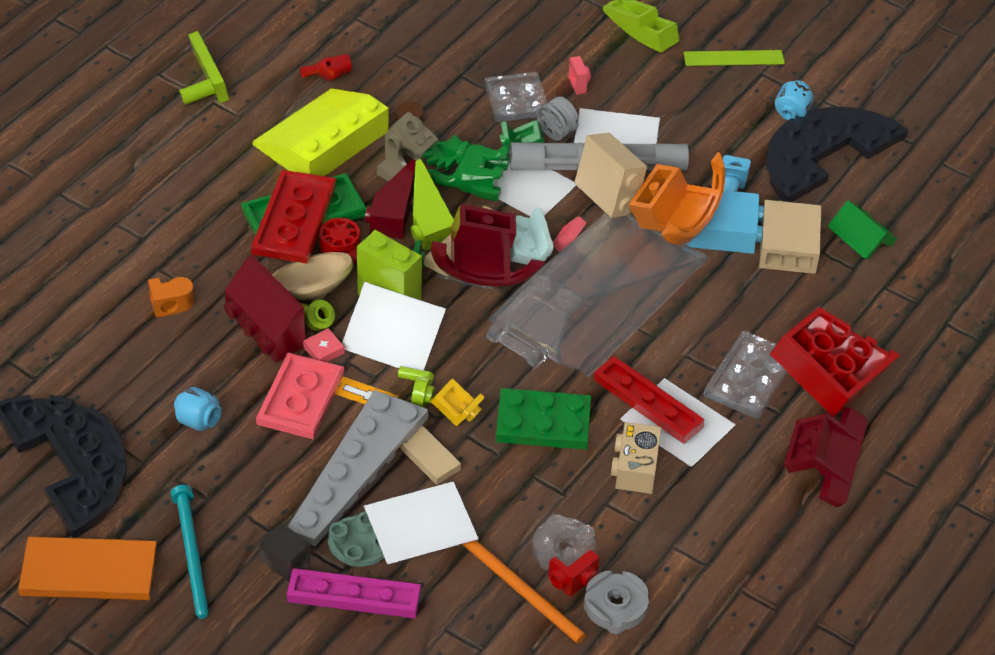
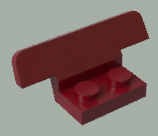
(830, 448)

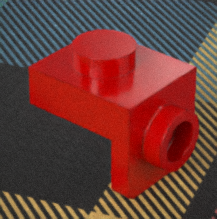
(575, 576)

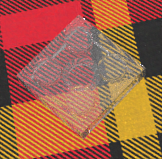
(515, 96)

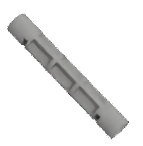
(568, 155)

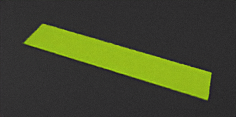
(752, 57)

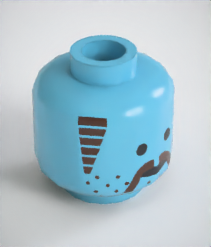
(794, 99)
(197, 409)

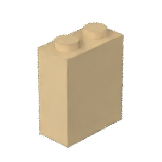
(609, 174)
(790, 236)

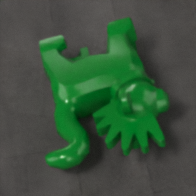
(476, 168)

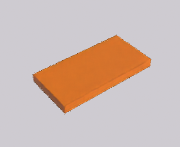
(88, 568)

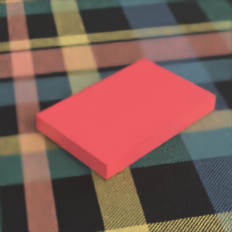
(300, 396)

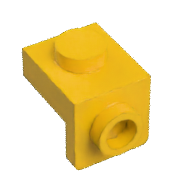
(457, 403)

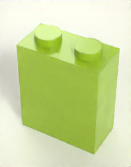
(389, 266)

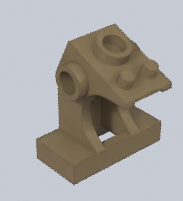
(404, 138)

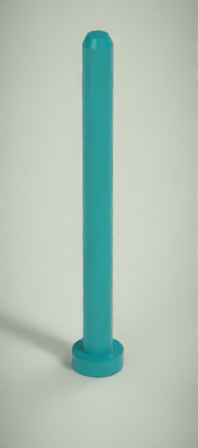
(182, 496)

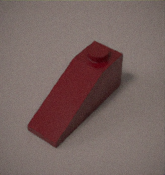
(393, 204)

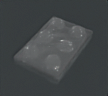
(746, 376)

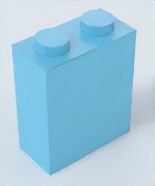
(733, 224)

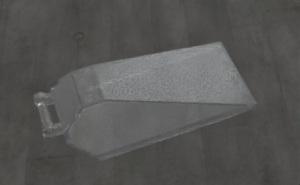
(593, 294)

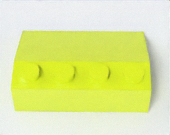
(326, 132)

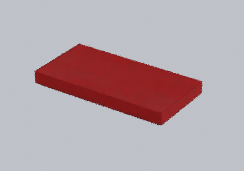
(294, 216)

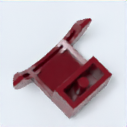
(482, 248)

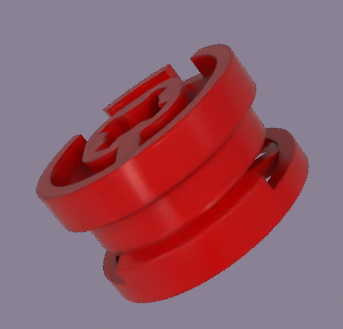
(339, 236)

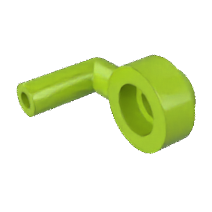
(312, 318)
(422, 390)

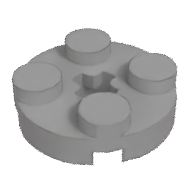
(616, 616)

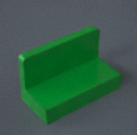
(860, 230)

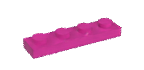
(353, 593)

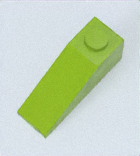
(430, 214)

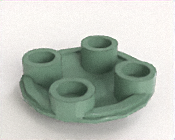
(355, 541)

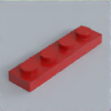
(649, 399)

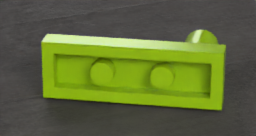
(213, 84)

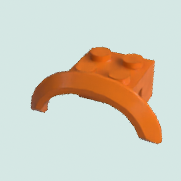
(675, 207)

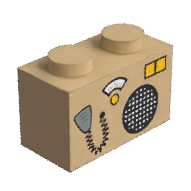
(637, 457)

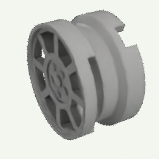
(559, 117)

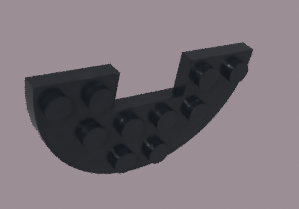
(818, 134)
(86, 448)

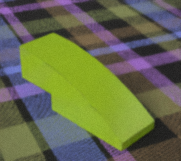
(643, 23)

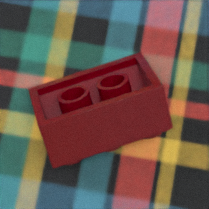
(265, 310)

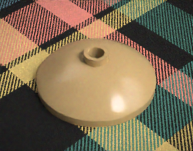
(317, 277)

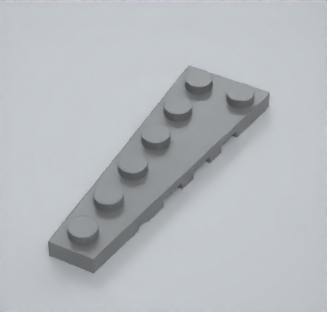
(366, 447)

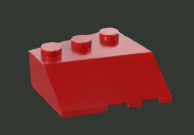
(831, 359)

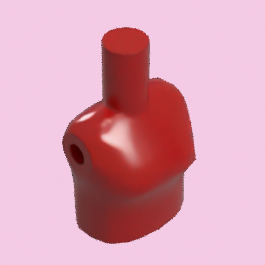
(329, 68)

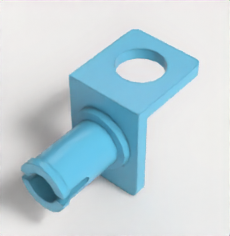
(734, 175)

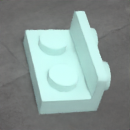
(531, 239)

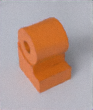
(171, 296)

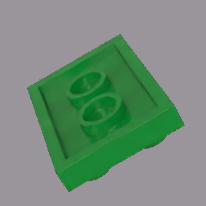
(543, 418)

